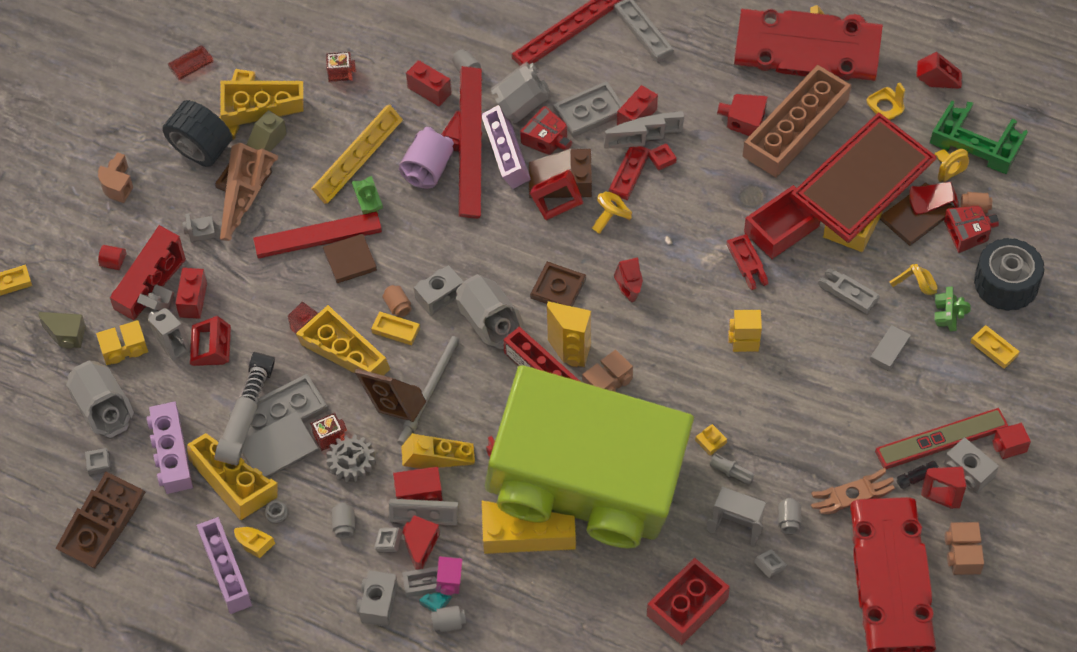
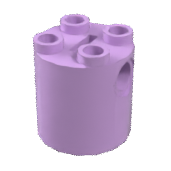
(426, 158)

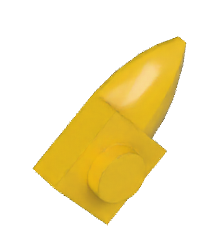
(254, 540)

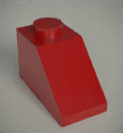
(938, 72)
(420, 539)

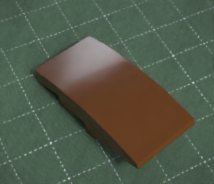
(100, 520)

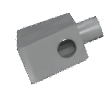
(165, 323)

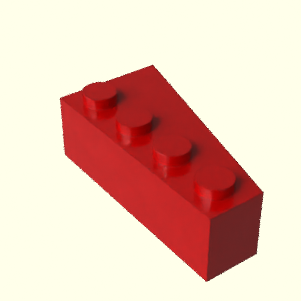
(152, 267)

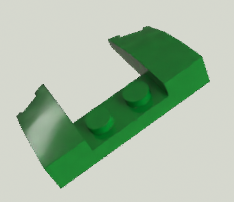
(999, 154)

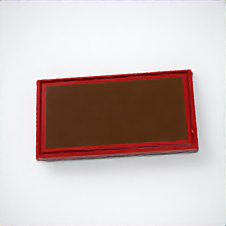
(863, 177)

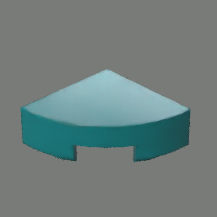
(435, 601)

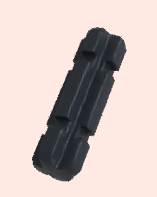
(915, 475)

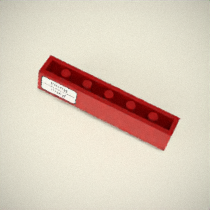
(526, 351)

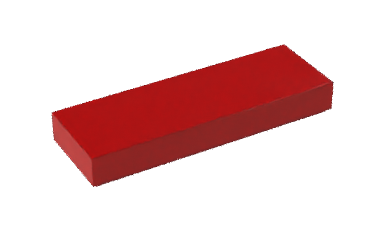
(629, 172)

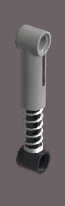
(244, 410)

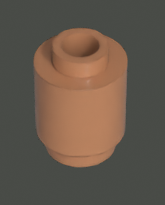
(977, 199)
(397, 301)

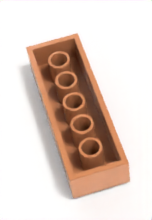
(796, 121)

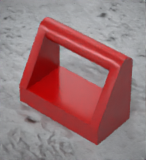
(552, 184)
(218, 345)
(946, 496)

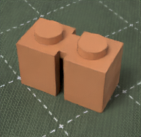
(613, 375)
(964, 553)

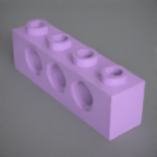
(506, 147)
(168, 417)
(224, 565)

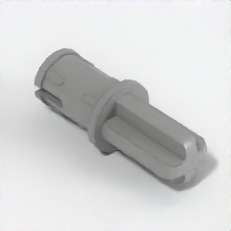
(731, 469)

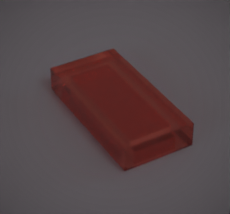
(190, 62)

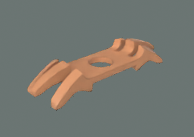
(864, 486)

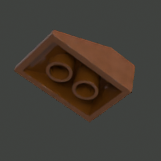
(574, 159)
(391, 395)

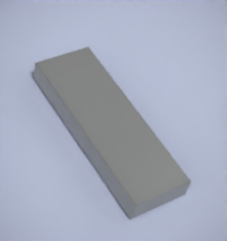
(434, 511)

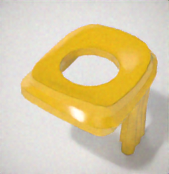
(888, 94)
(949, 165)
(610, 209)
(925, 279)

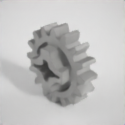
(361, 458)

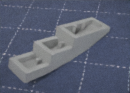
(646, 128)

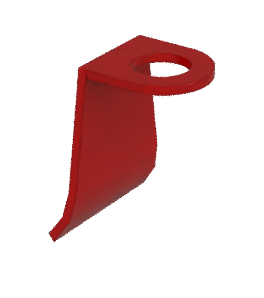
(930, 197)

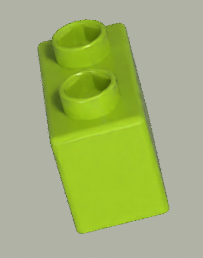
(587, 457)

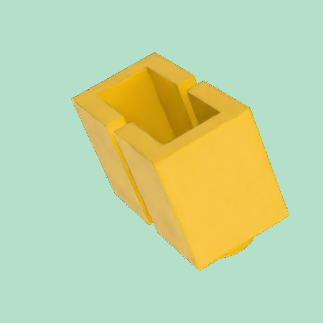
(745, 330)
(111, 347)

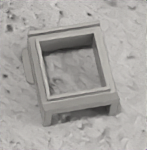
(738, 509)

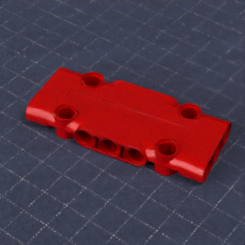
(805, 40)
(892, 575)

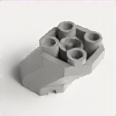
(521, 92)
(488, 310)
(99, 398)

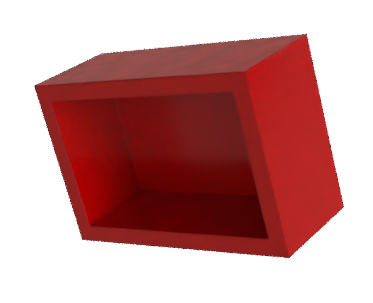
(779, 224)

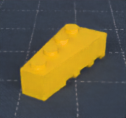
(249, 100)
(340, 343)
(238, 486)
(509, 534)

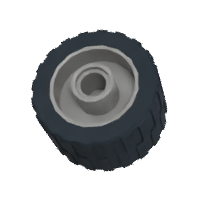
(197, 133)
(1009, 274)

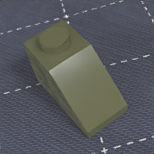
(267, 132)
(64, 328)

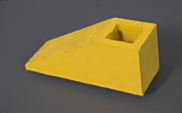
(429, 451)

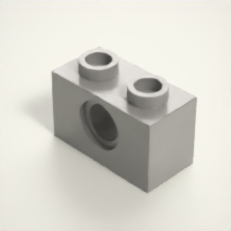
(433, 299)
(983, 469)
(377, 611)

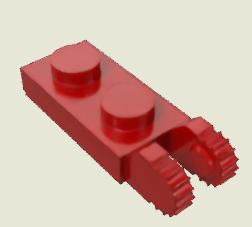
(747, 260)

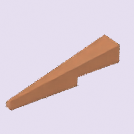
(245, 175)

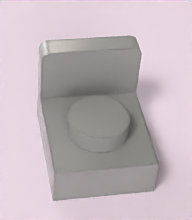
(199, 228)
(158, 299)

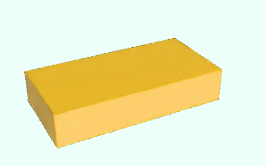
(395, 328)

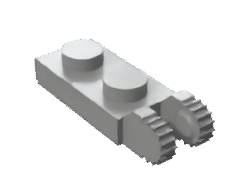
(849, 290)

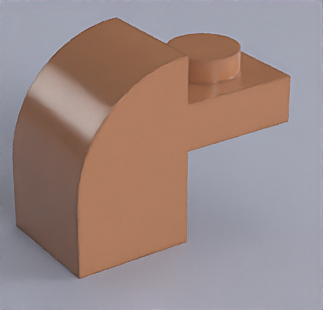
(113, 180)

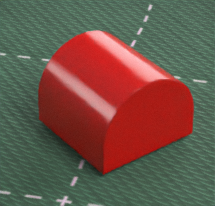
(111, 257)

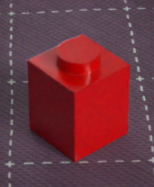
(1011, 441)

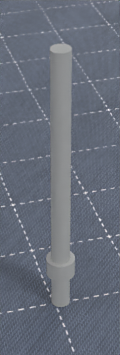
(410, 427)

